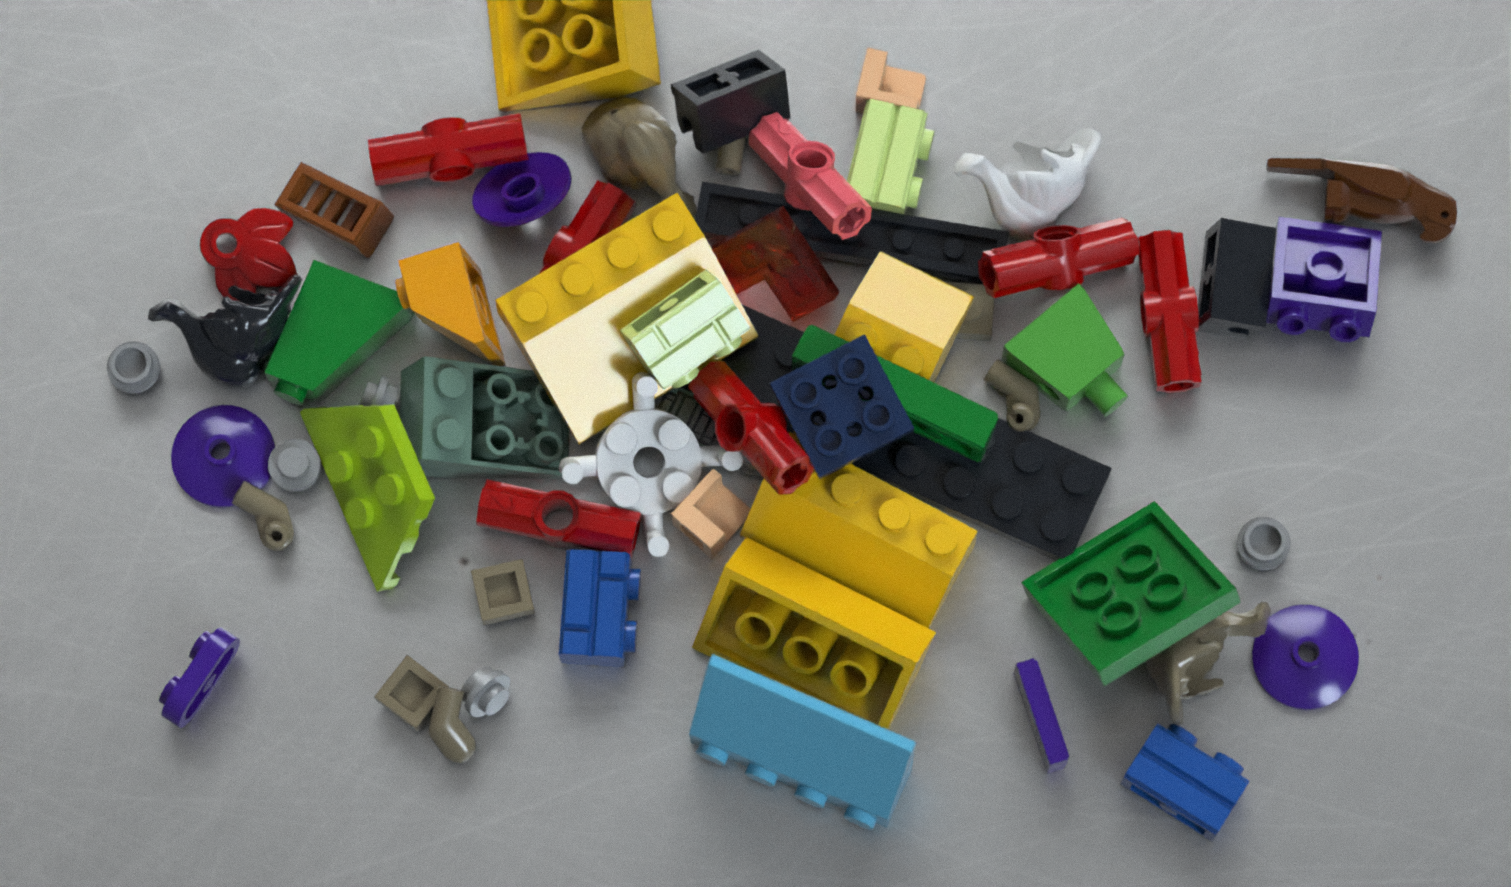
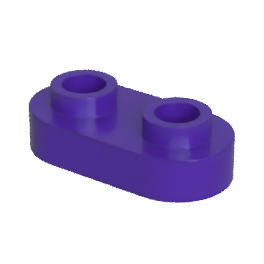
(187, 693)

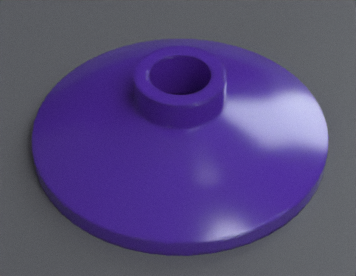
(522, 190)
(217, 480)
(1299, 682)

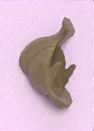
(635, 147)
(1182, 666)

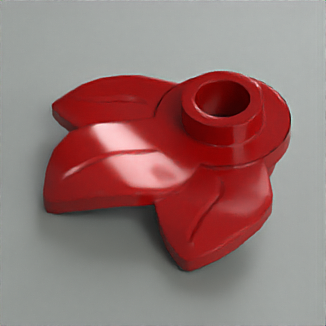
(257, 253)

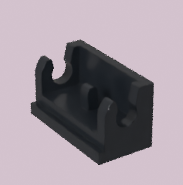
(730, 99)
(1235, 277)

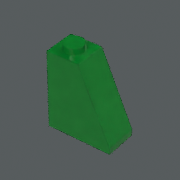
(332, 333)

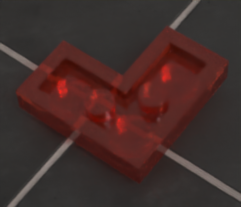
(780, 255)

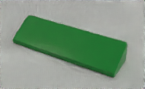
(930, 407)

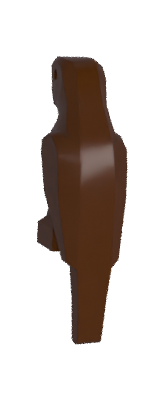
(1376, 194)

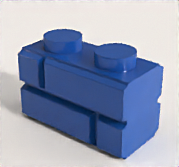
(597, 608)
(1186, 780)

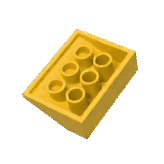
(571, 50)
(574, 312)

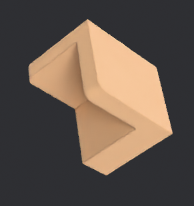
(888, 83)
(710, 515)

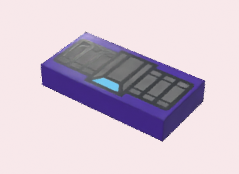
(1041, 715)

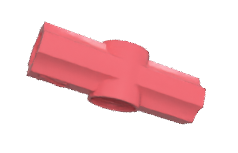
(810, 176)

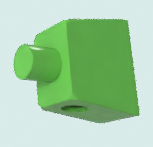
(1070, 354)

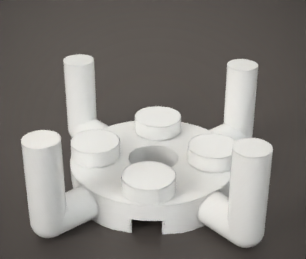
(653, 493)

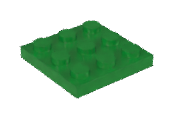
(1130, 593)

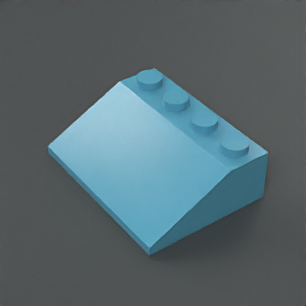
(800, 743)

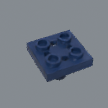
(841, 407)

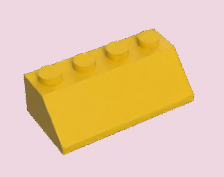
(866, 538)
(812, 634)

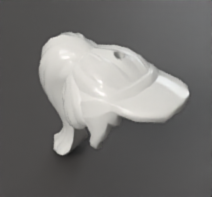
(1036, 189)

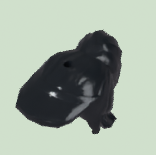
(233, 340)

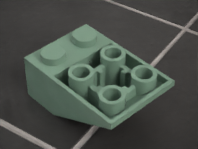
(481, 421)

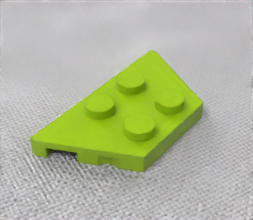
(373, 480)

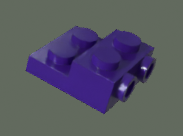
(1324, 279)

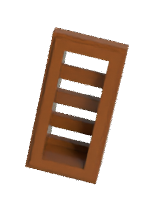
(363, 224)

